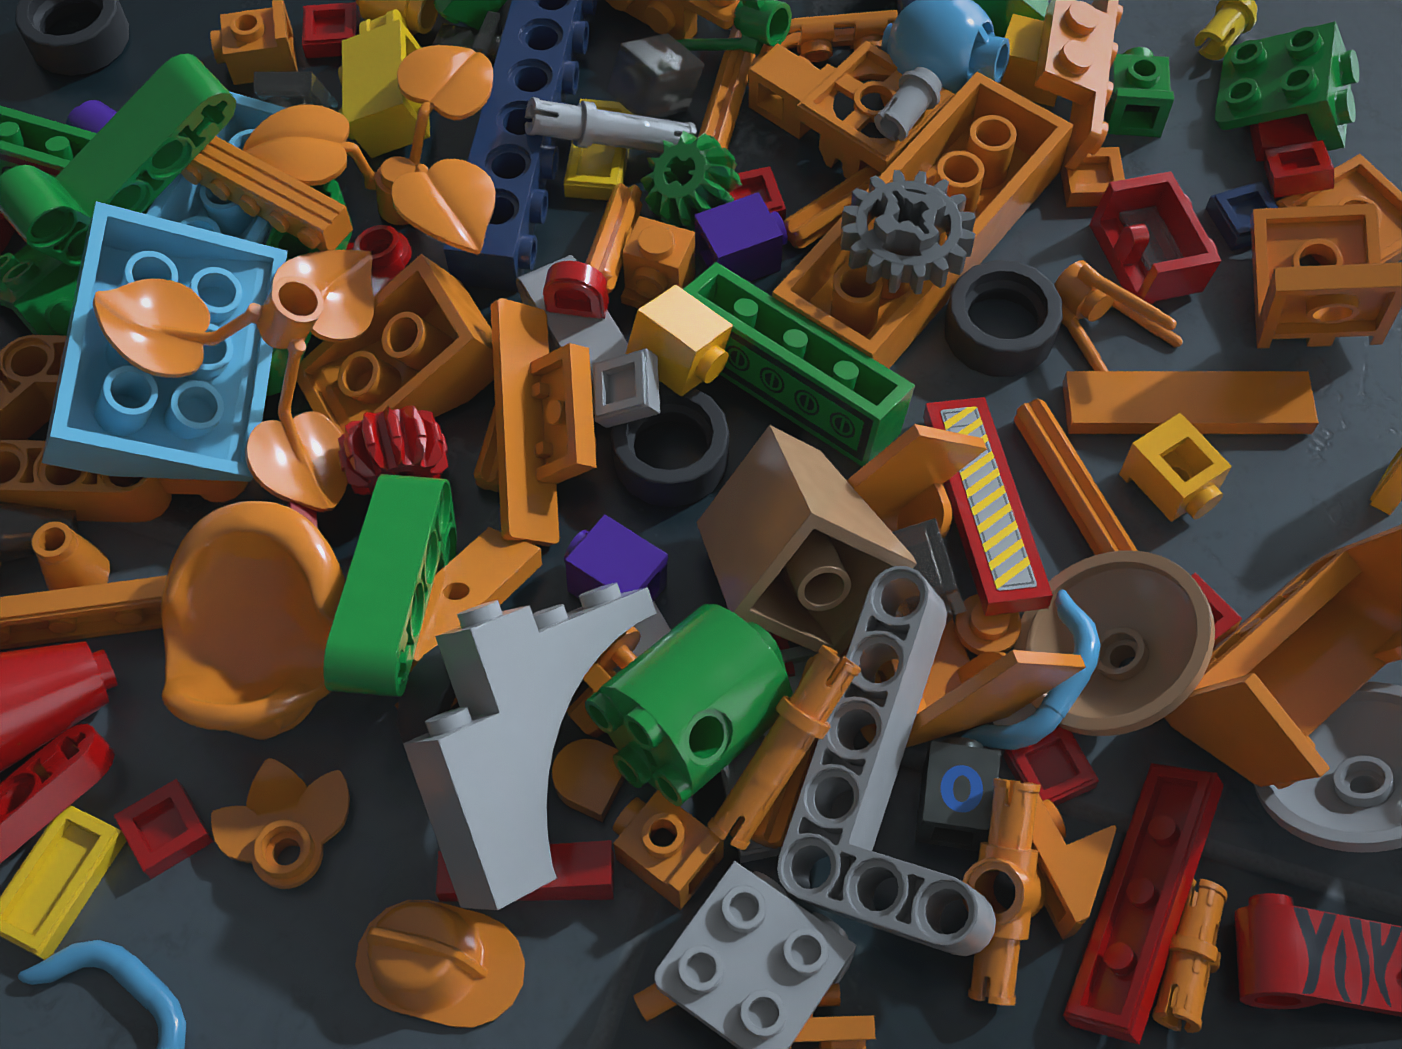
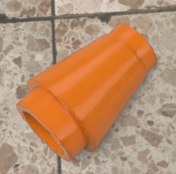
(68, 558)

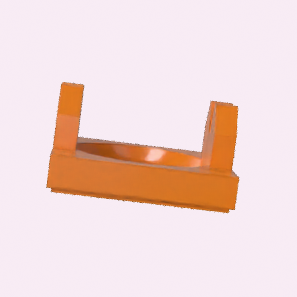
(843, 138)

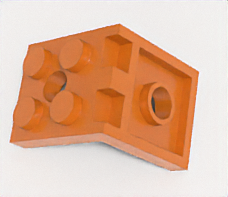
(1325, 301)

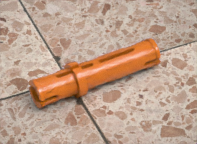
(784, 746)

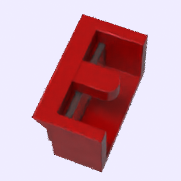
(1154, 238)

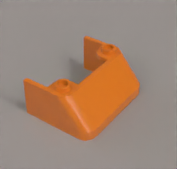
(1298, 663)
(960, 694)

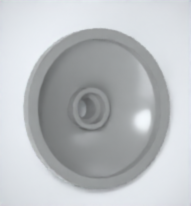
(1360, 796)

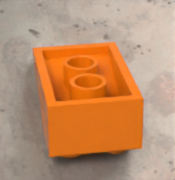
(420, 351)

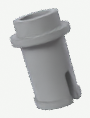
(917, 92)

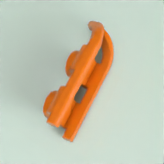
(819, 36)

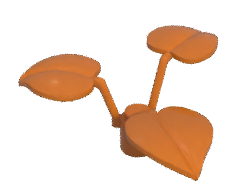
(446, 201)
(327, 293)

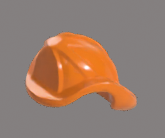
(248, 620)

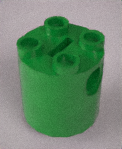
(692, 702)

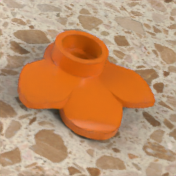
(281, 815)

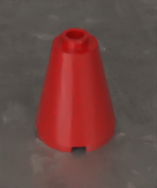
(47, 694)

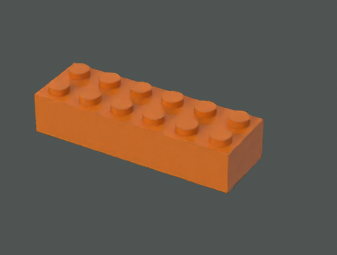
(989, 149)

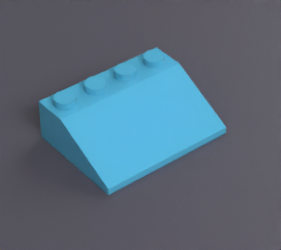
(149, 426)

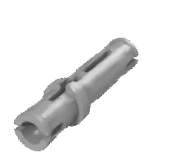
(591, 125)

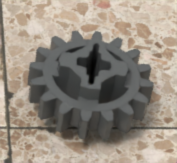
(907, 231)

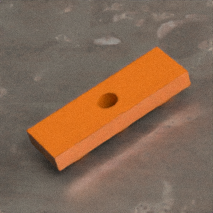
(479, 574)

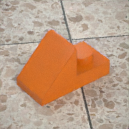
(1069, 870)

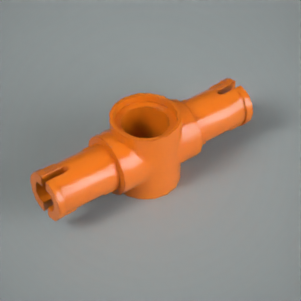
(1011, 853)

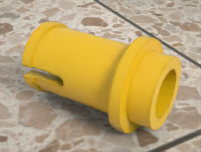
(1229, 22)

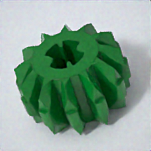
(690, 179)

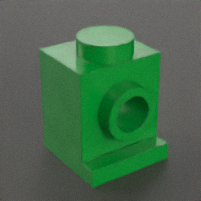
(1144, 81)

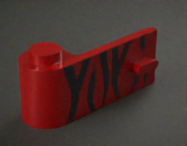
(1315, 957)

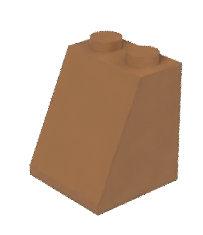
(796, 544)

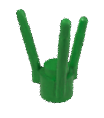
(759, 24)

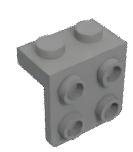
(754, 962)

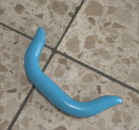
(1059, 699)
(128, 972)

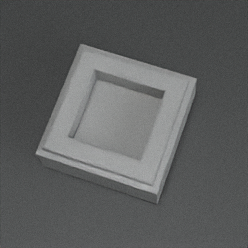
(626, 388)

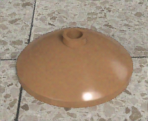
(1141, 611)

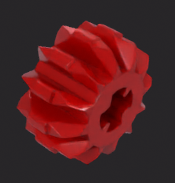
(391, 444)

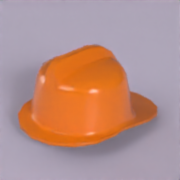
(440, 963)

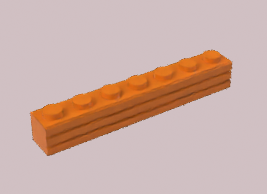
(270, 195)

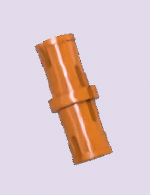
(1191, 959)

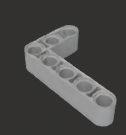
(871, 776)

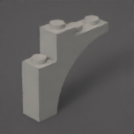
(491, 757)

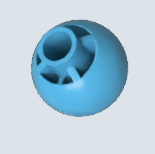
(949, 40)

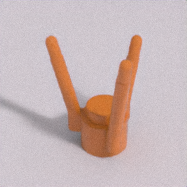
(1091, 295)

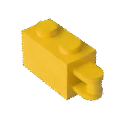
(370, 92)

